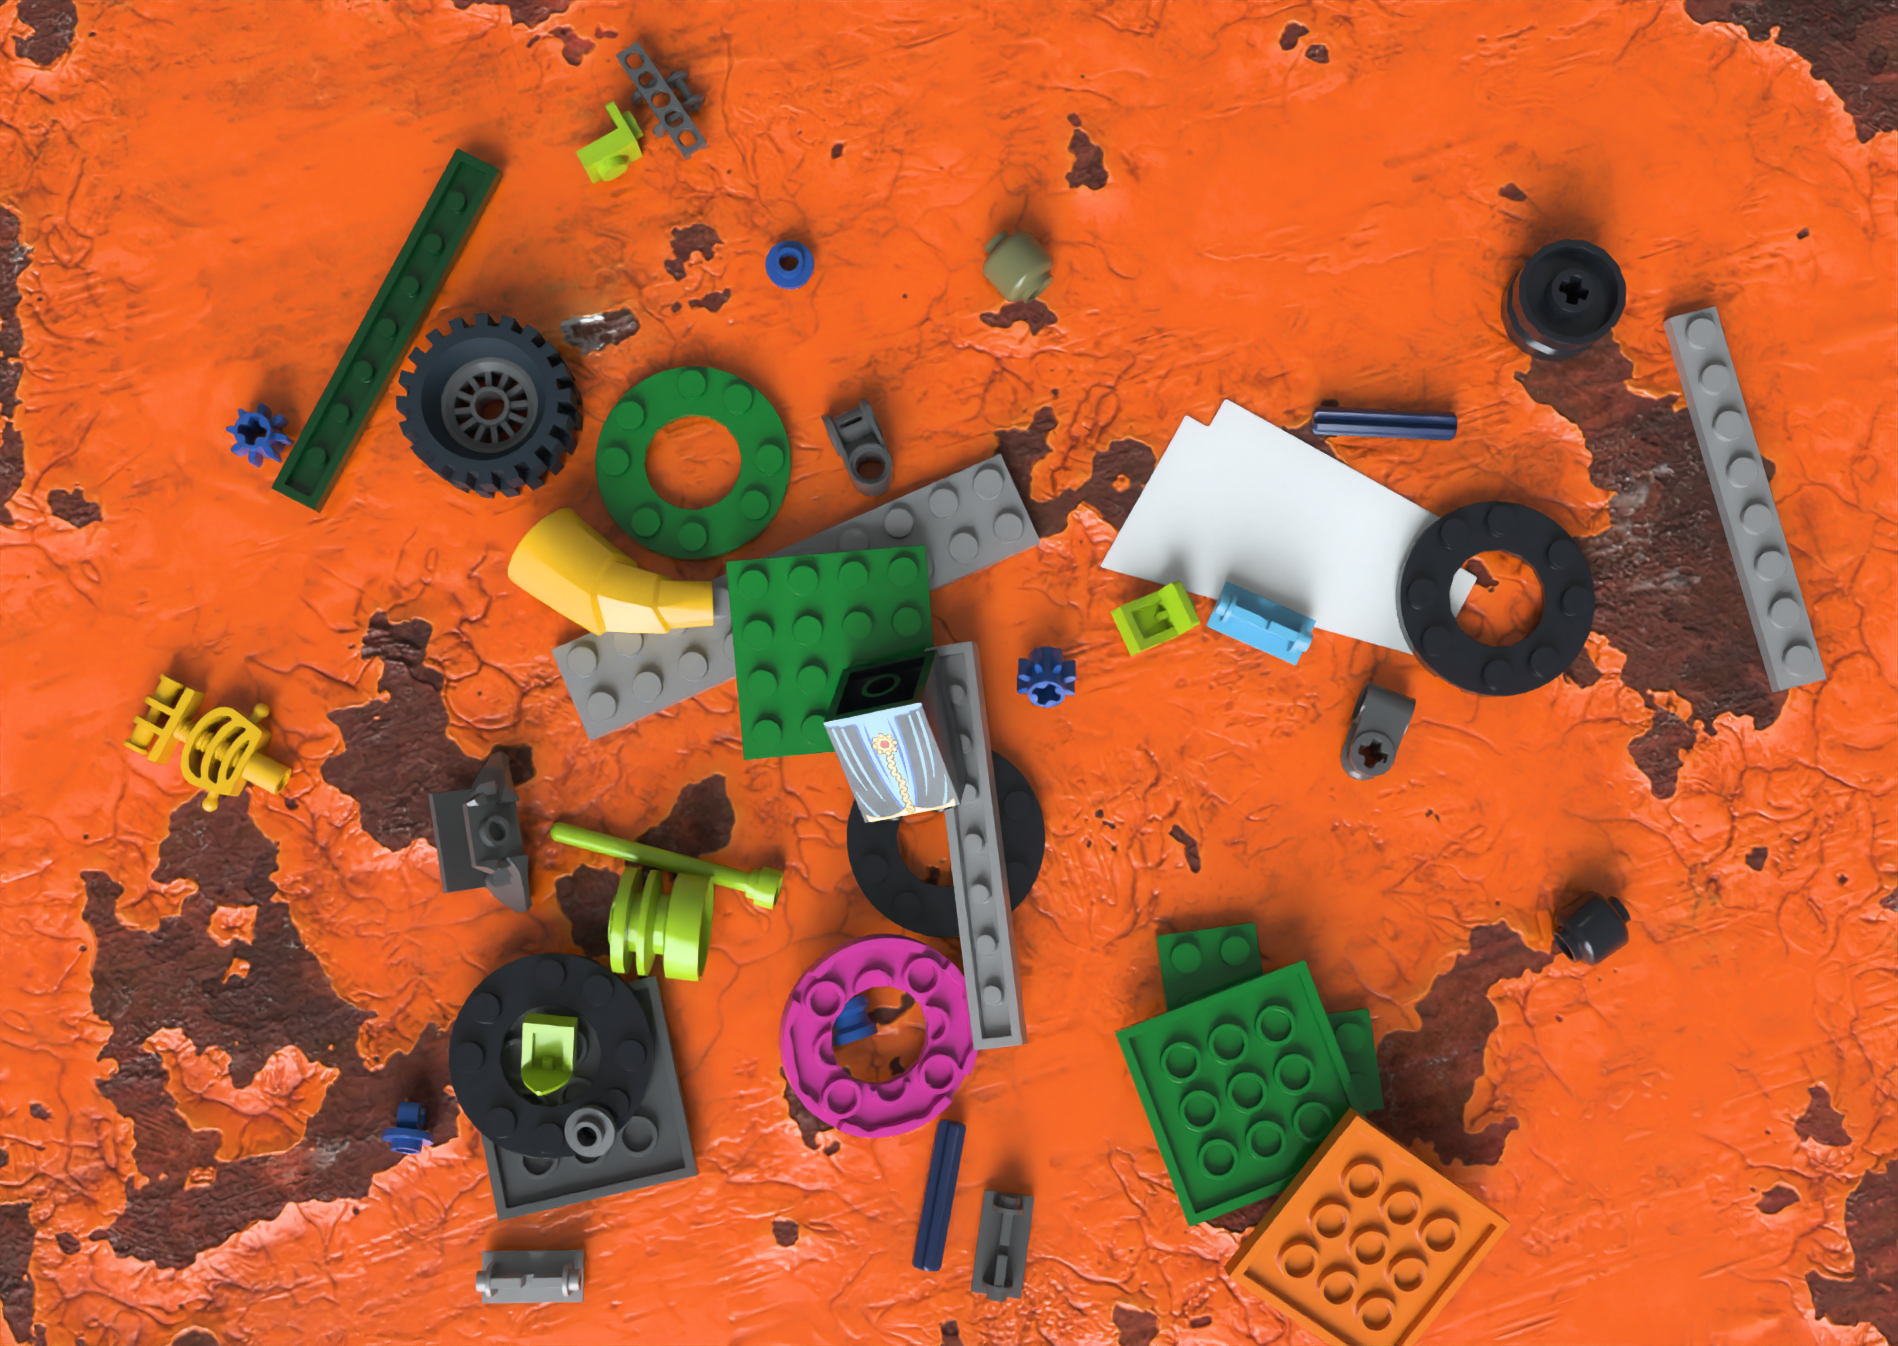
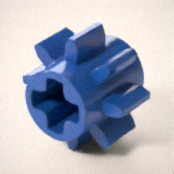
(256, 423)
(1046, 676)

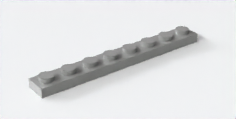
(1744, 499)
(980, 866)

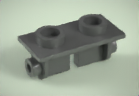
(1002, 1245)

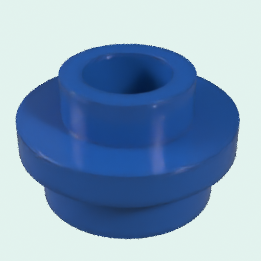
(789, 279)

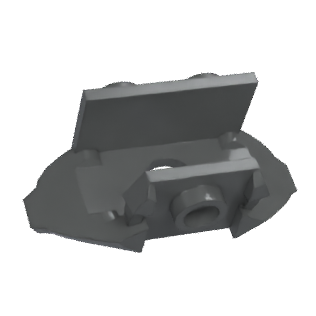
(482, 837)

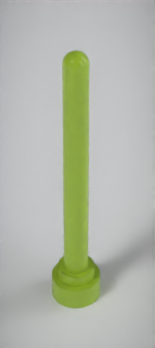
(760, 885)

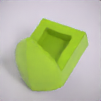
(548, 1051)

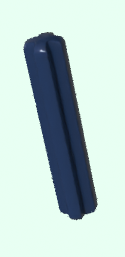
(1384, 423)
(938, 1195)

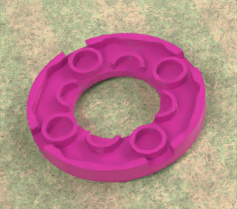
(819, 998)

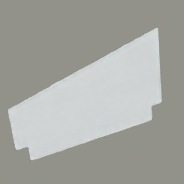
(1278, 522)

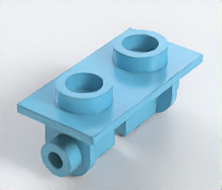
(1261, 623)

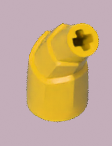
(599, 585)

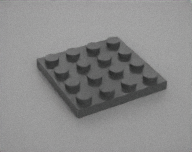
(647, 1150)

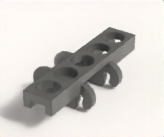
(680, 120)

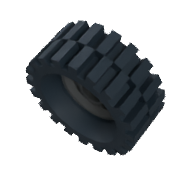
(442, 385)

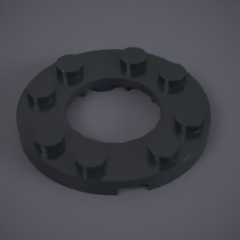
(1426, 609)
(929, 907)
(504, 997)

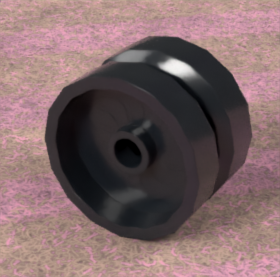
(1563, 300)

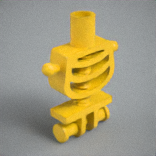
(240, 760)

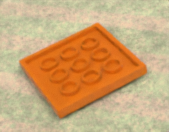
(1366, 1241)

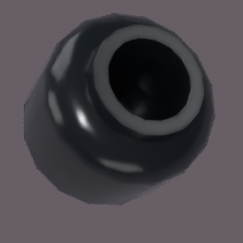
(1591, 928)

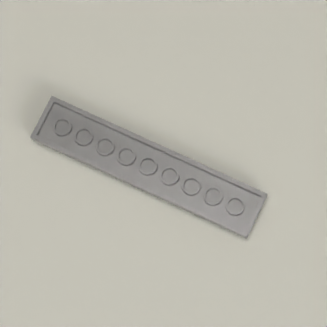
(961, 520)

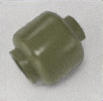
(1018, 266)

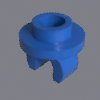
(409, 1134)

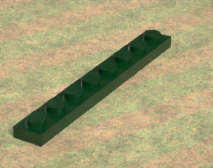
(387, 331)

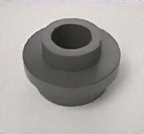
(600, 1121)

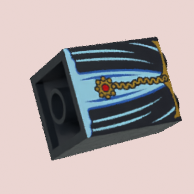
(897, 737)

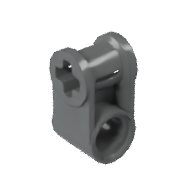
(859, 440)
(1377, 722)

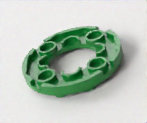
(709, 530)

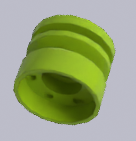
(661, 924)

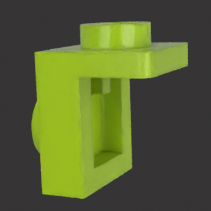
(612, 153)
(1156, 618)

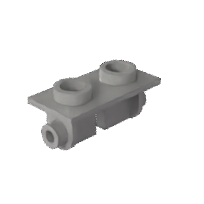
(531, 1276)

